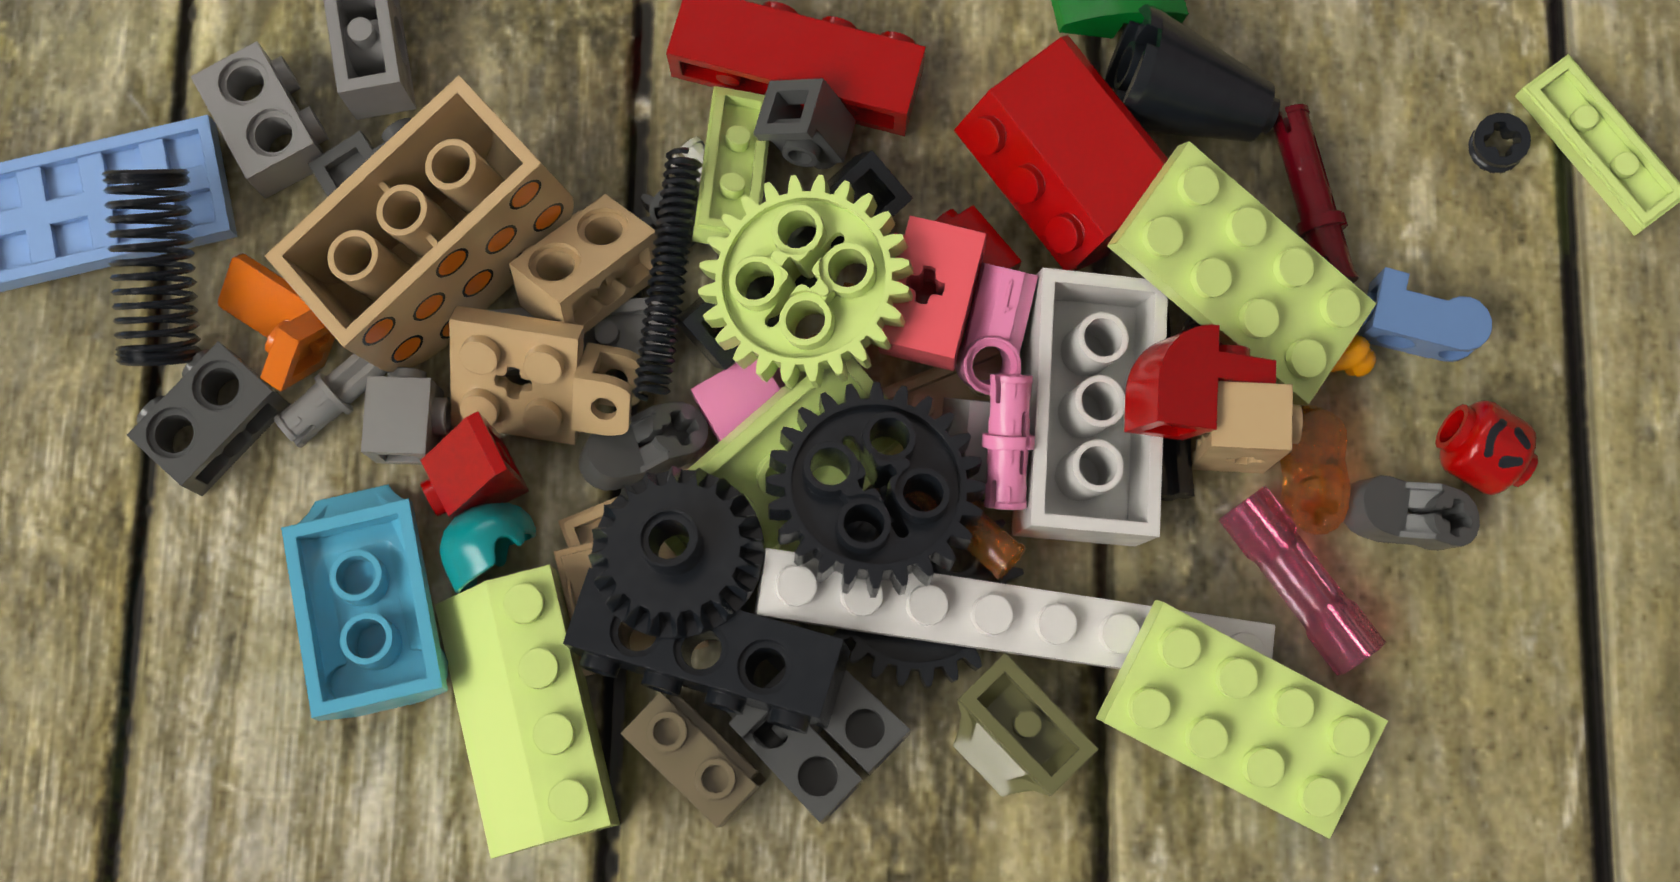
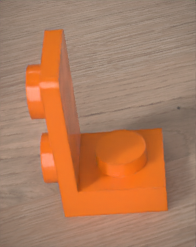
(267, 303)

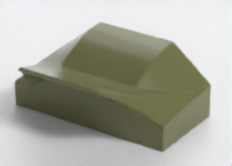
(1018, 733)

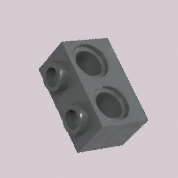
(220, 431)

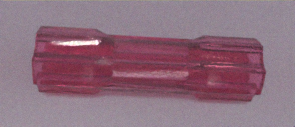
(1330, 618)

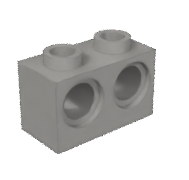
(256, 123)

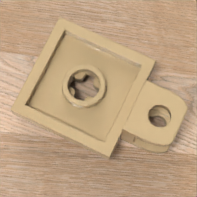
(562, 377)

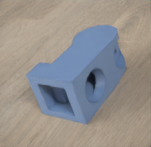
(1422, 322)

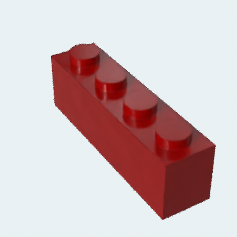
(752, 43)

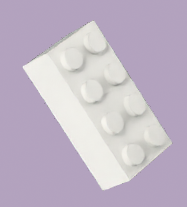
(1085, 471)

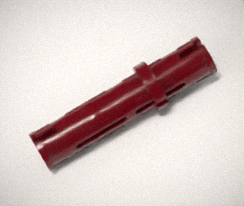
(1320, 220)

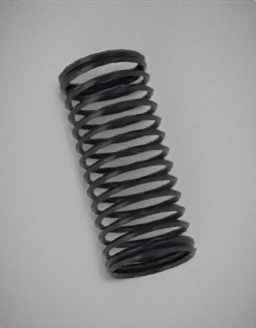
(145, 183)

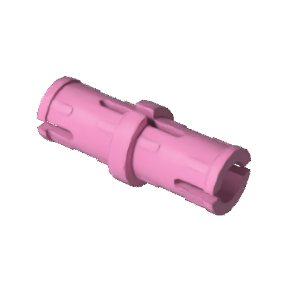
(1008, 441)

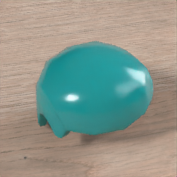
(481, 539)

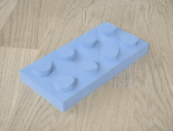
(57, 200)

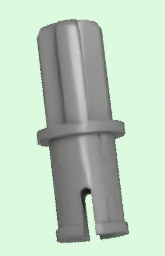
(326, 400)

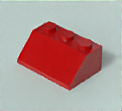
(1063, 152)

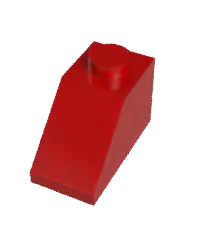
(470, 469)

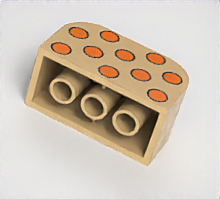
(422, 231)

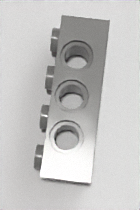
(370, 56)

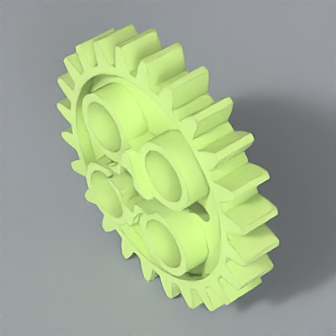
(851, 313)

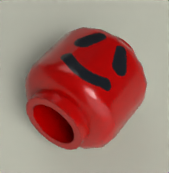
(1487, 447)

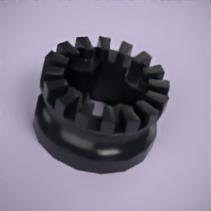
(1510, 128)

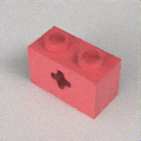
(952, 261)

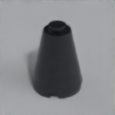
(1187, 84)

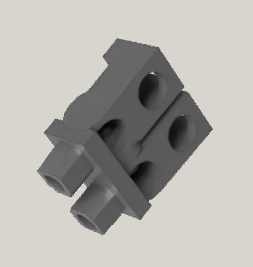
(807, 762)

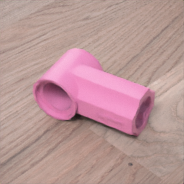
(997, 320)

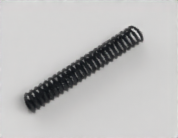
(679, 221)

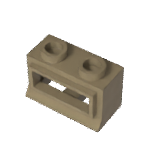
(693, 757)

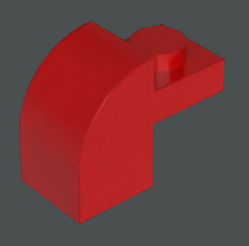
(1176, 383)

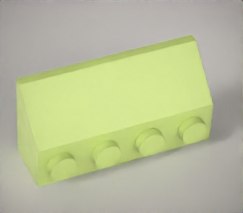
(525, 712)

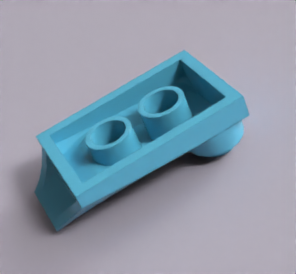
(363, 606)

